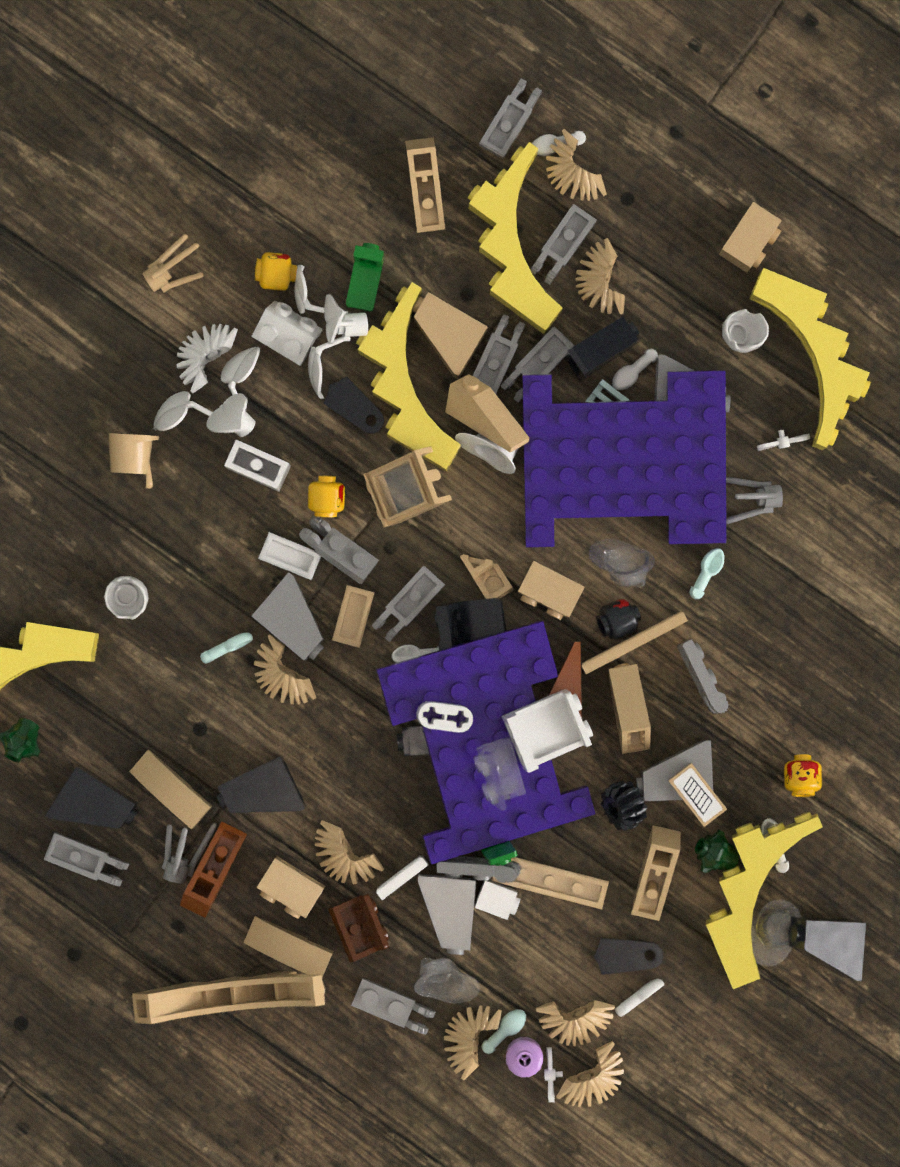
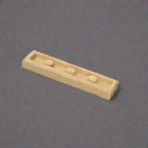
(633, 642)
(559, 883)

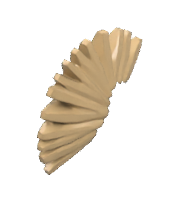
(571, 173)
(598, 278)
(280, 676)
(342, 857)
(576, 1022)
(467, 1037)
(594, 1080)

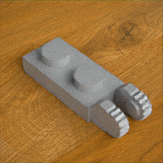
(509, 121)
(564, 241)
(498, 355)
(540, 359)
(339, 550)
(410, 601)
(702, 677)
(83, 858)
(478, 867)
(390, 1005)

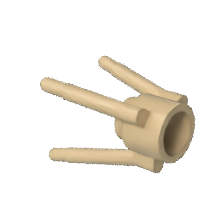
(158, 274)

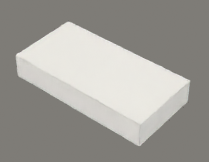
(289, 556)
(401, 877)

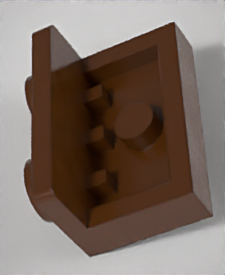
(359, 927)

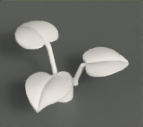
(337, 322)
(230, 415)

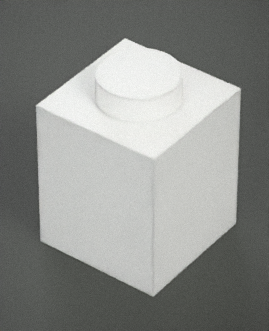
(497, 899)

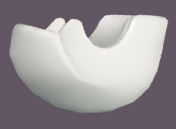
(745, 331)
(126, 597)

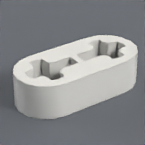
(444, 709)

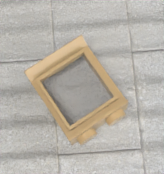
(404, 488)

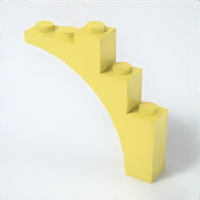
(497, 206)
(388, 350)
(837, 381)
(44, 646)
(741, 887)

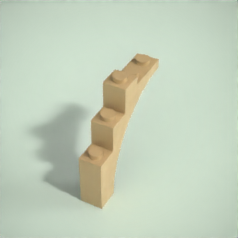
(228, 994)

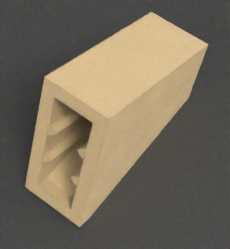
(448, 331)
(629, 708)

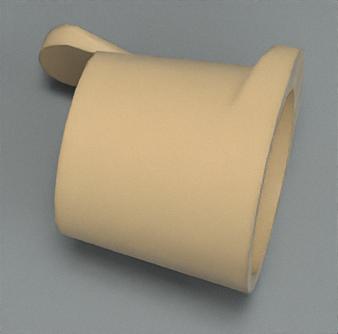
(131, 454)

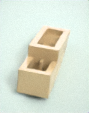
(170, 789)
(288, 947)

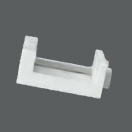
(547, 729)

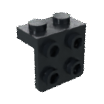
(469, 621)

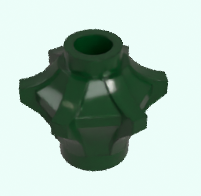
(21, 740)
(716, 852)

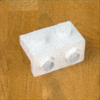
(287, 332)

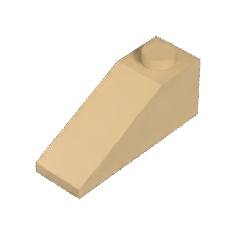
(425, 184)
(484, 412)
(656, 872)

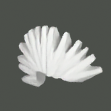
(202, 352)

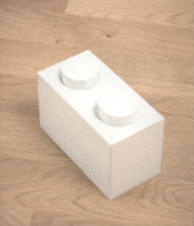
(257, 465)

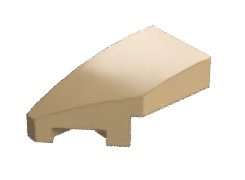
(487, 576)

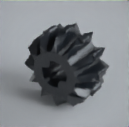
(624, 805)

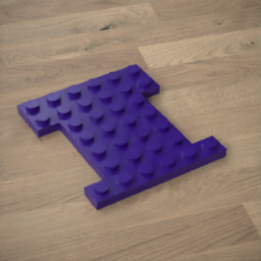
(628, 458)
(489, 680)

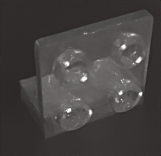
(500, 771)

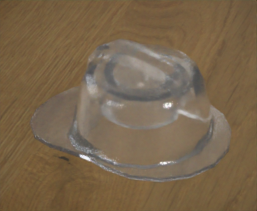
(624, 562)
(770, 932)
(444, 981)

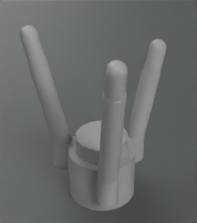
(768, 497)
(176, 866)

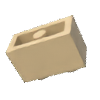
(750, 238)
(550, 590)
(290, 887)

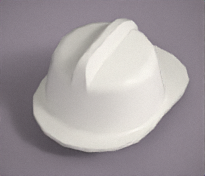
(488, 451)

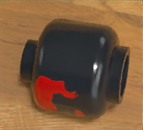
(618, 619)

